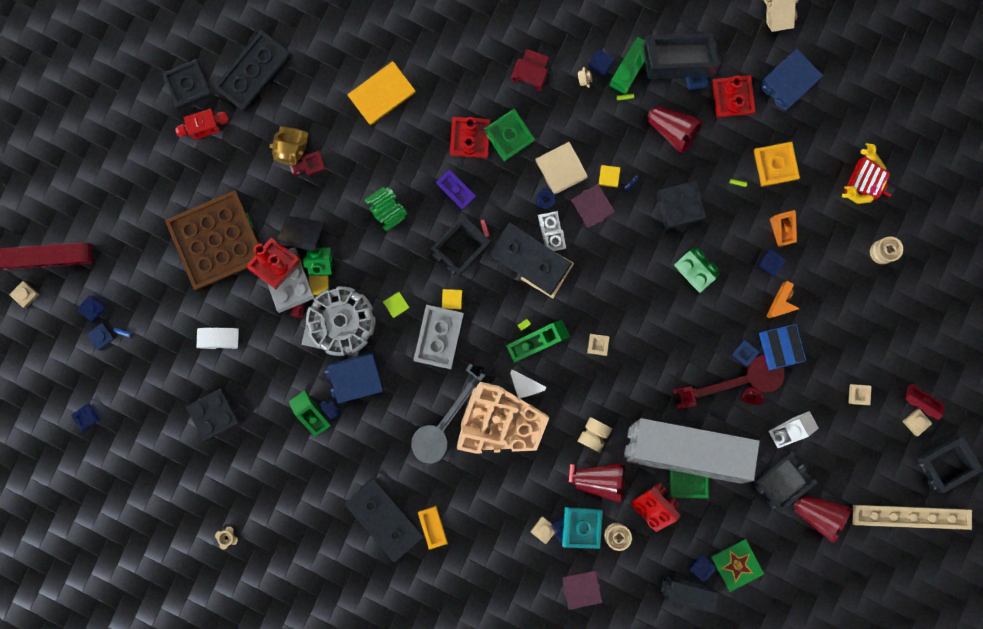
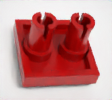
(733, 96)
(469, 138)
(272, 263)
(655, 508)

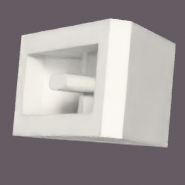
(525, 386)

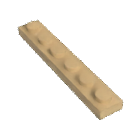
(912, 517)

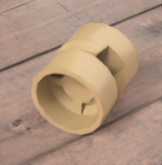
(886, 250)
(594, 434)
(617, 536)

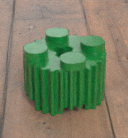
(385, 208)

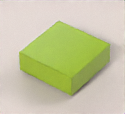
(396, 304)

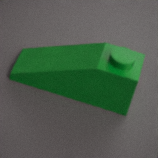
(629, 67)
(538, 340)

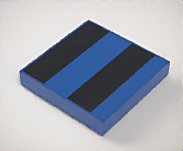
(782, 346)

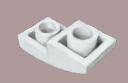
(551, 231)
(217, 338)

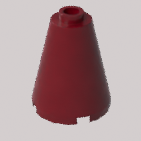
(675, 127)
(602, 481)
(823, 515)

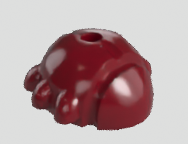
(752, 396)

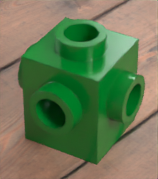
(318, 262)

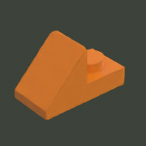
(779, 304)

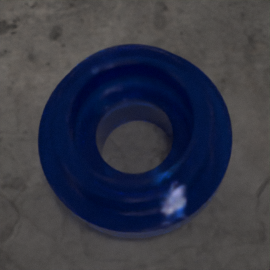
(550, 195)

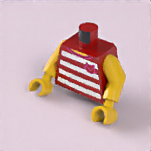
(868, 178)

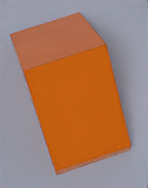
(784, 228)

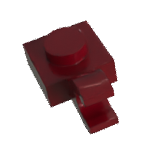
(310, 163)

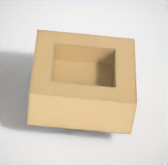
(24, 294)
(598, 344)
(860, 394)
(917, 422)
(543, 530)

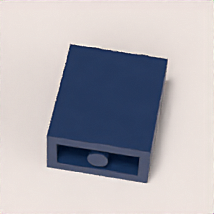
(790, 80)
(354, 377)

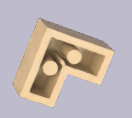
(781, 14)

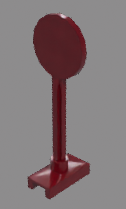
(757, 376)

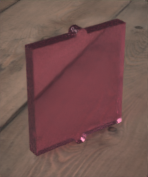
(592, 205)
(581, 590)

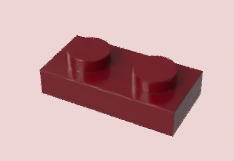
(925, 402)

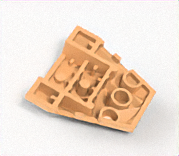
(500, 421)

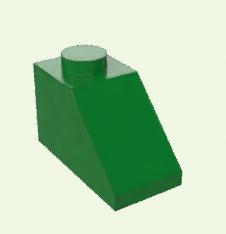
(309, 413)

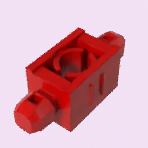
(202, 124)

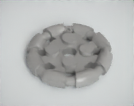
(351, 325)

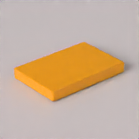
(381, 93)

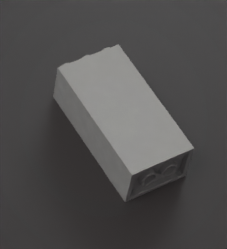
(692, 451)

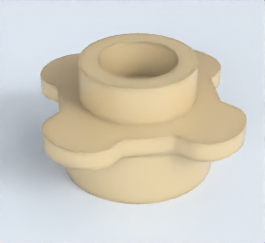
(585, 77)
(220, 536)

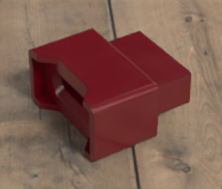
(531, 69)

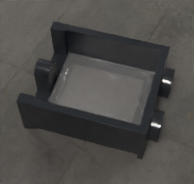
(784, 482)

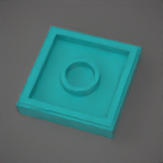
(582, 528)

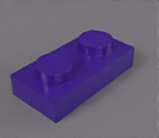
(455, 189)

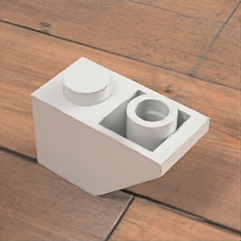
(794, 429)

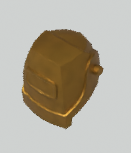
(289, 145)

